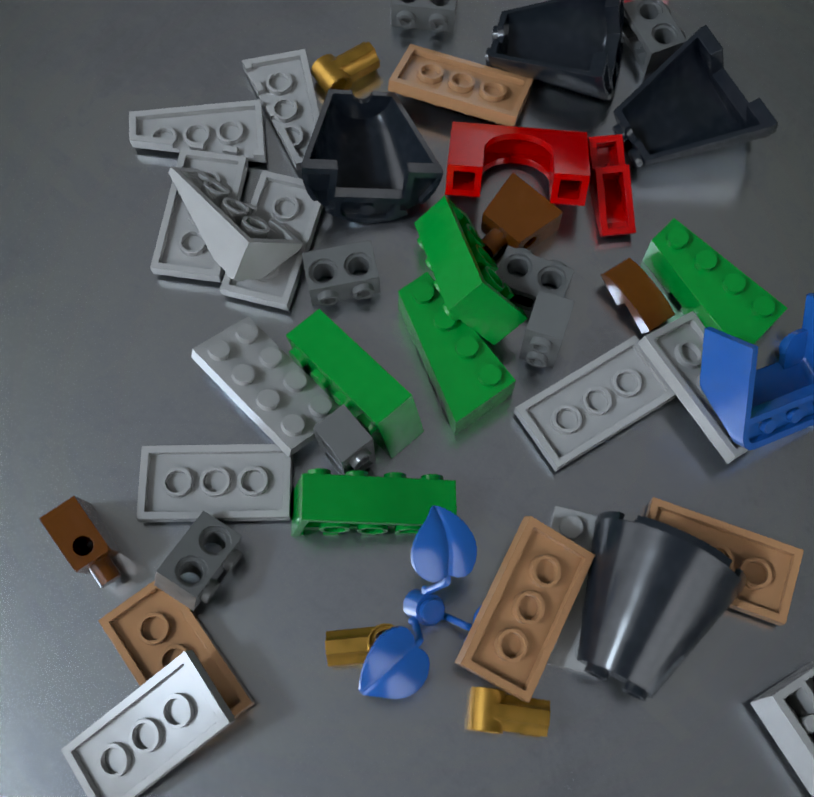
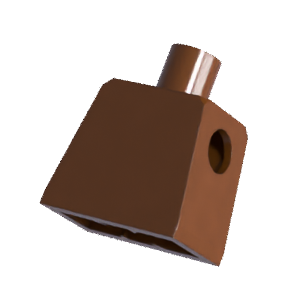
(518, 217)
(72, 529)

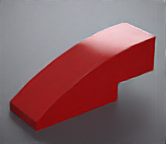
(610, 186)

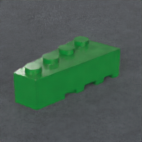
(466, 273)
(710, 285)
(454, 356)
(357, 382)
(367, 502)

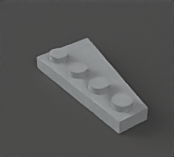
(288, 98)

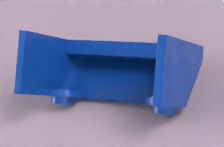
(765, 401)

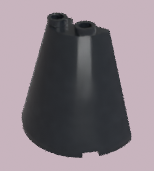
(562, 44)
(689, 107)
(368, 159)
(650, 600)

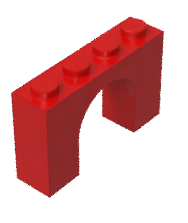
(556, 153)

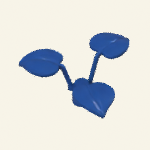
(440, 550)

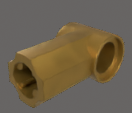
(346, 68)
(351, 645)
(497, 712)

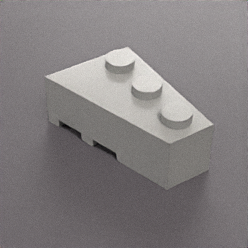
(789, 718)

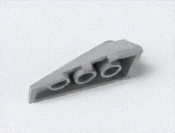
(231, 230)

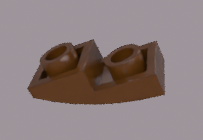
(633, 286)

